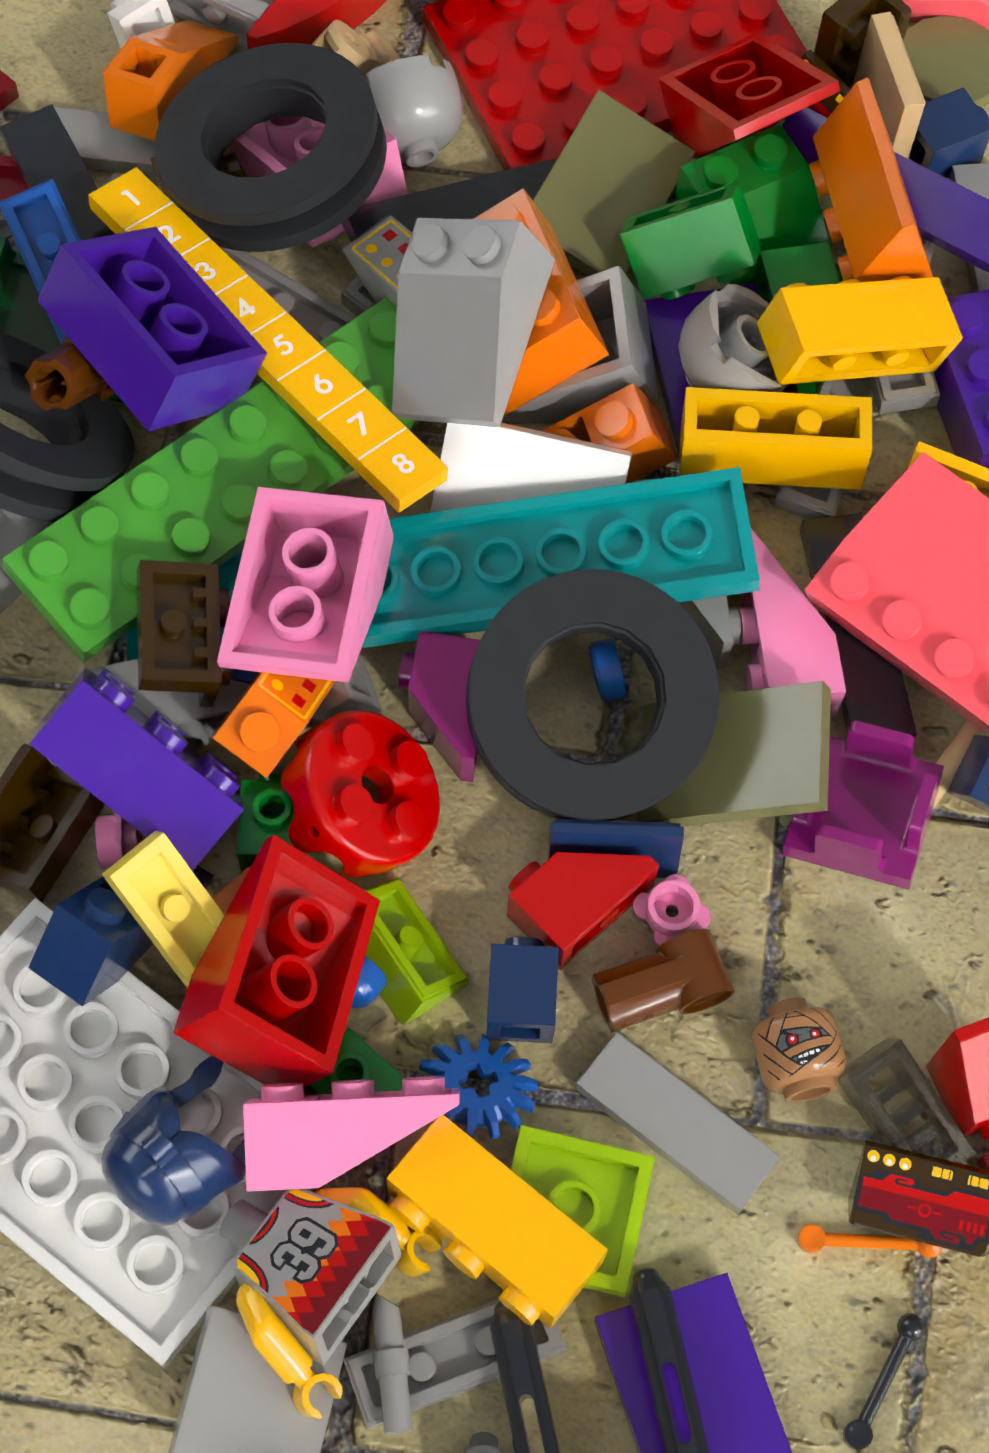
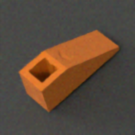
(155, 69)
(624, 422)

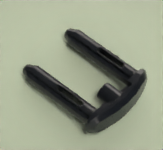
(660, 1347)

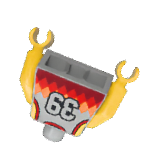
(312, 1274)

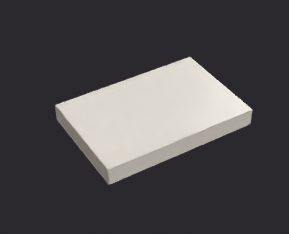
(521, 463)

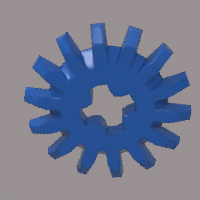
(501, 1096)

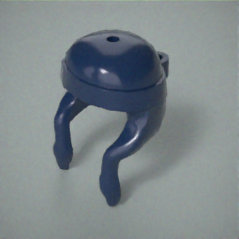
(166, 1170)

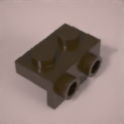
(40, 822)

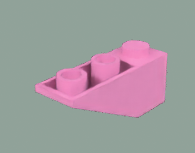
(787, 634)
(317, 1137)

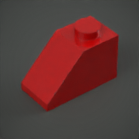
(576, 897)
(962, 1077)

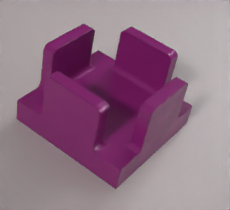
(875, 808)

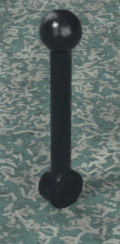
(858, 1433)

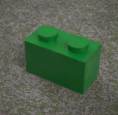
(691, 242)

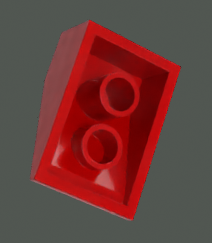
(739, 92)
(281, 970)

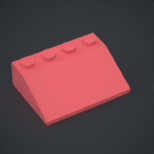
(918, 585)

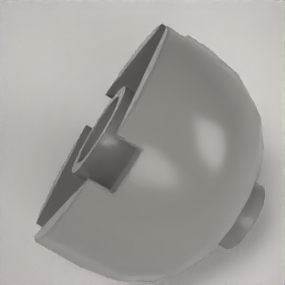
(418, 106)
(723, 343)

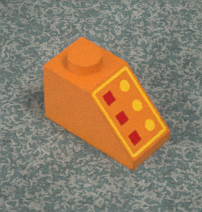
(270, 718)

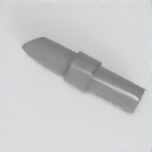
(392, 1367)

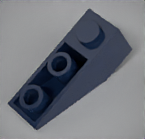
(92, 941)

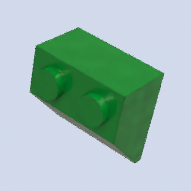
(774, 184)

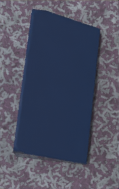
(651, 839)

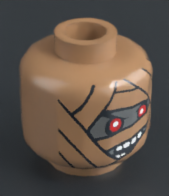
(799, 1050)

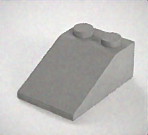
(465, 318)
(626, 334)

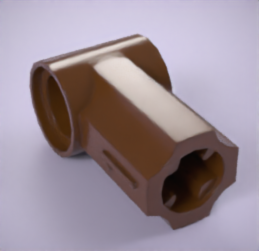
(65, 378)
(680, 976)

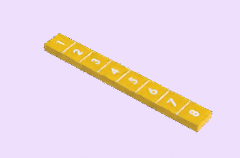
(295, 362)

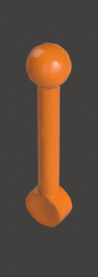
(813, 1238)

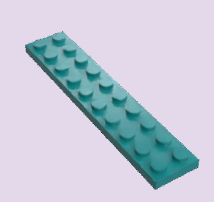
(464, 564)

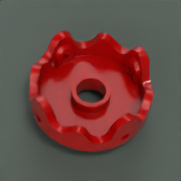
(339, 814)

